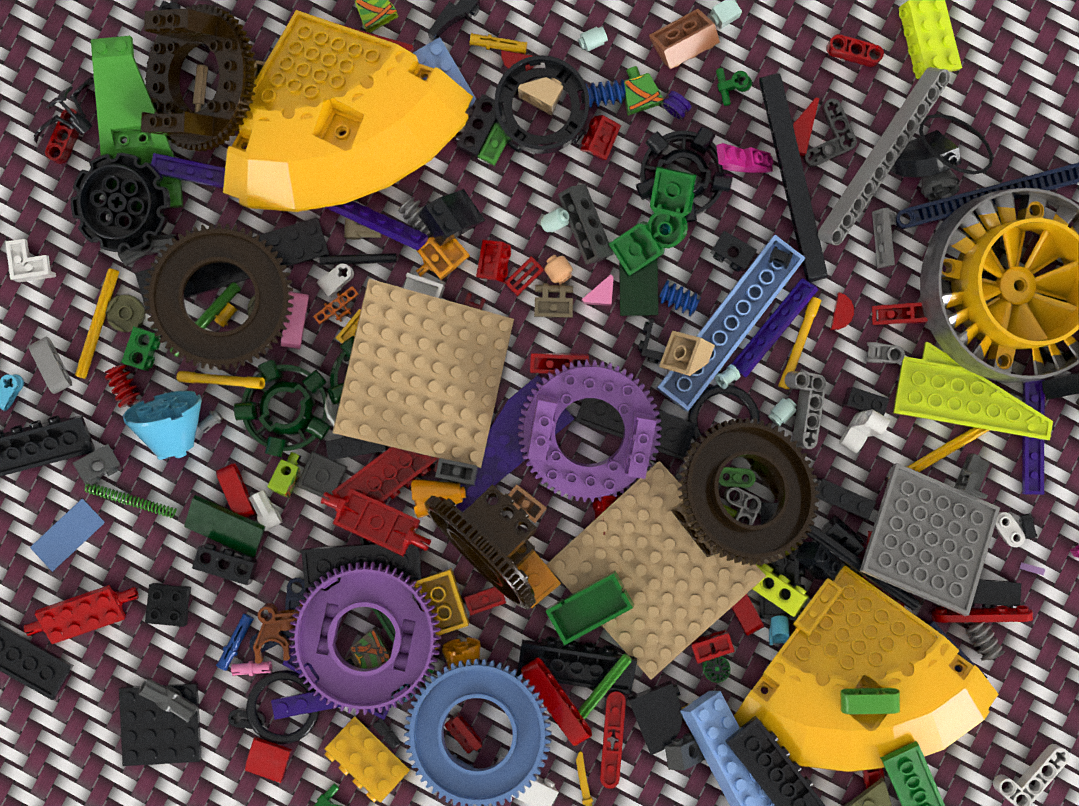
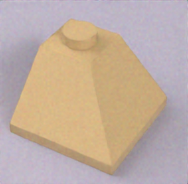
(542, 93)
(686, 353)

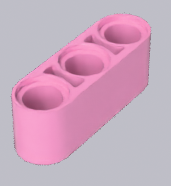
(293, 335)

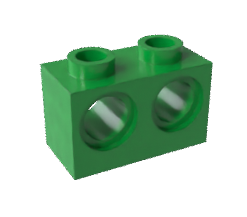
(136, 347)

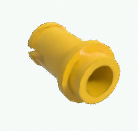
(225, 315)

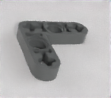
(837, 142)

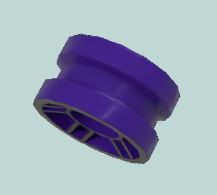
(676, 105)

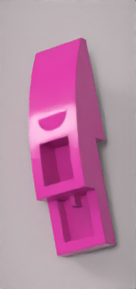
(744, 160)

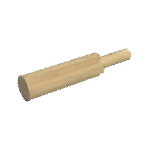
(200, 86)

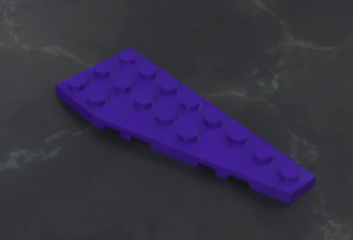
(503, 446)

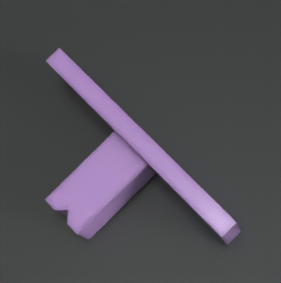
(1031, 568)

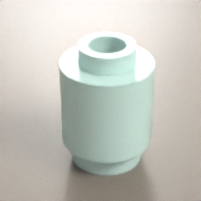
(592, 38)
(555, 220)
(782, 411)

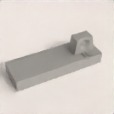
(883, 237)

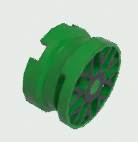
(716, 669)

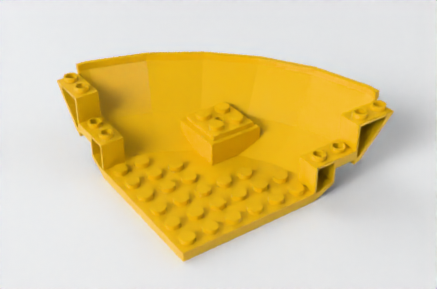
(333, 82)
(866, 644)

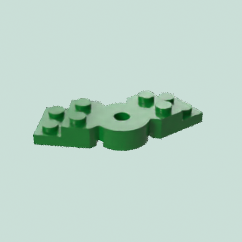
(670, 202)

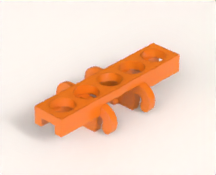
(333, 311)

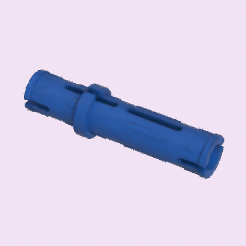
(231, 648)

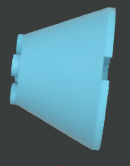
(166, 423)

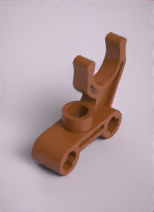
(272, 629)

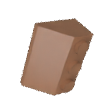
(684, 38)

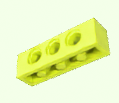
(796, 600)

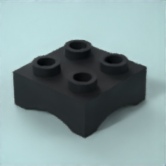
(167, 604)

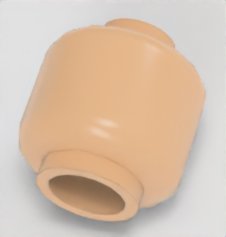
(558, 269)

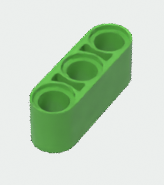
(870, 701)

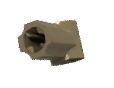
(357, 231)

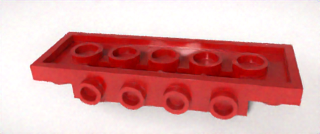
(387, 474)

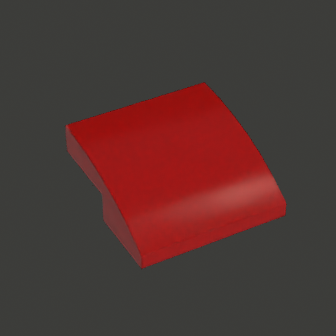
(267, 759)

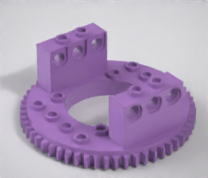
(579, 383)

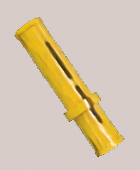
(498, 43)

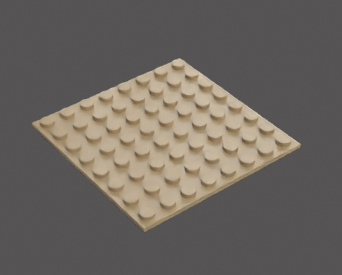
(423, 374)
(662, 568)

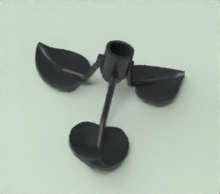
(78, 121)

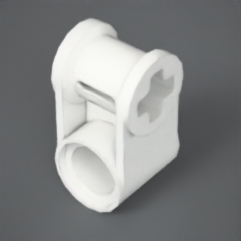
(333, 282)

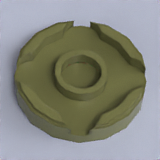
(125, 312)

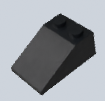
(450, 216)

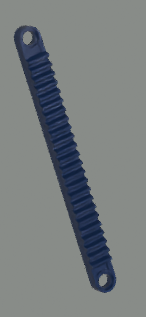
(945, 207)

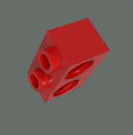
(712, 646)

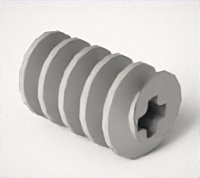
(411, 212)
(985, 639)

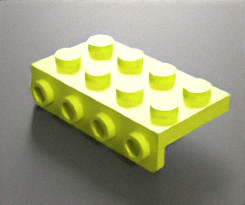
(929, 35)

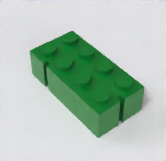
(589, 607)

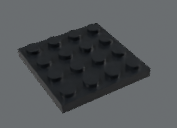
(156, 735)

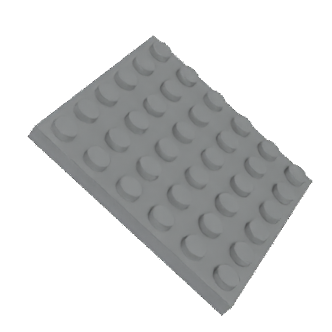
(930, 539)

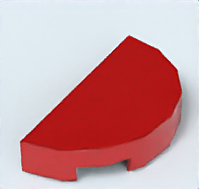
(511, 58)
(842, 313)

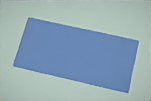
(67, 535)

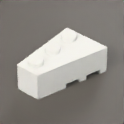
(540, 793)

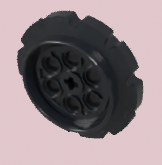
(98, 180)

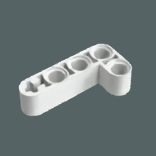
(863, 425)
(1035, 773)

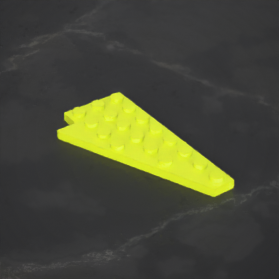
(949, 393)

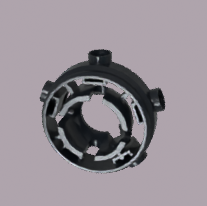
(700, 142)

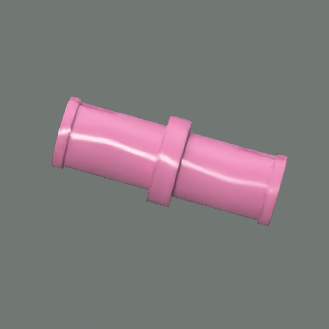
(251, 668)

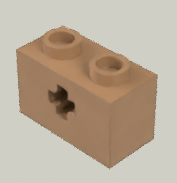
(527, 502)

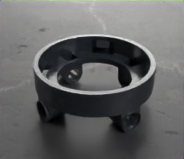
(508, 88)

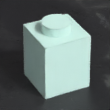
(725, 13)

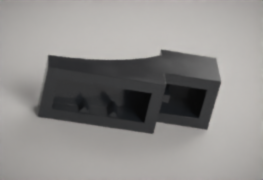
(453, 14)

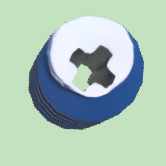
(606, 93)
(679, 298)

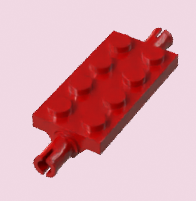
(376, 522)
(81, 614)

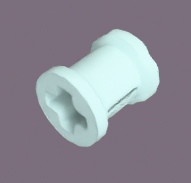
(727, 376)

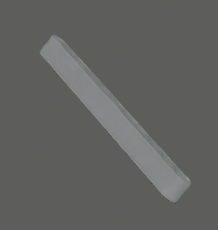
(883, 155)

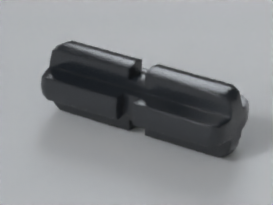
(383, 729)

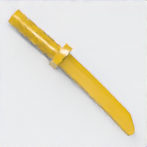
(587, 799)

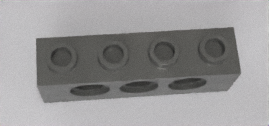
(585, 224)

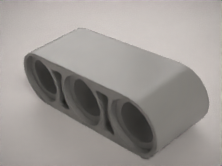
(50, 365)

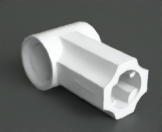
(266, 513)

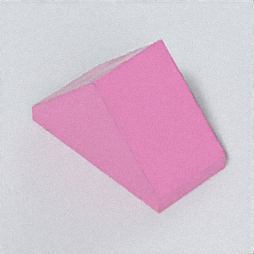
(601, 294)

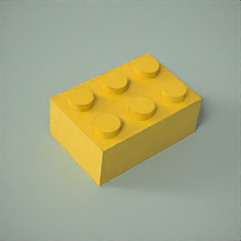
(447, 600)

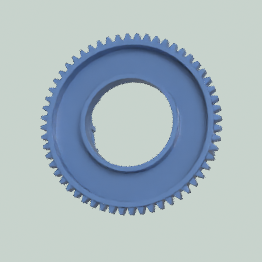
(450, 774)

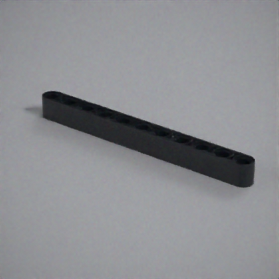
(793, 177)

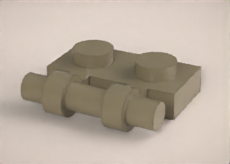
(553, 307)

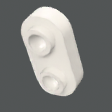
(1009, 530)

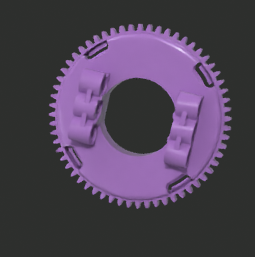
(318, 629)

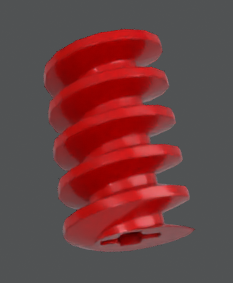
(121, 386)

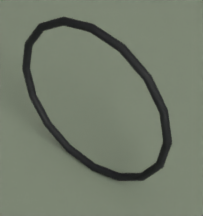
(944, 161)

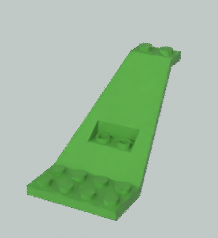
(120, 104)

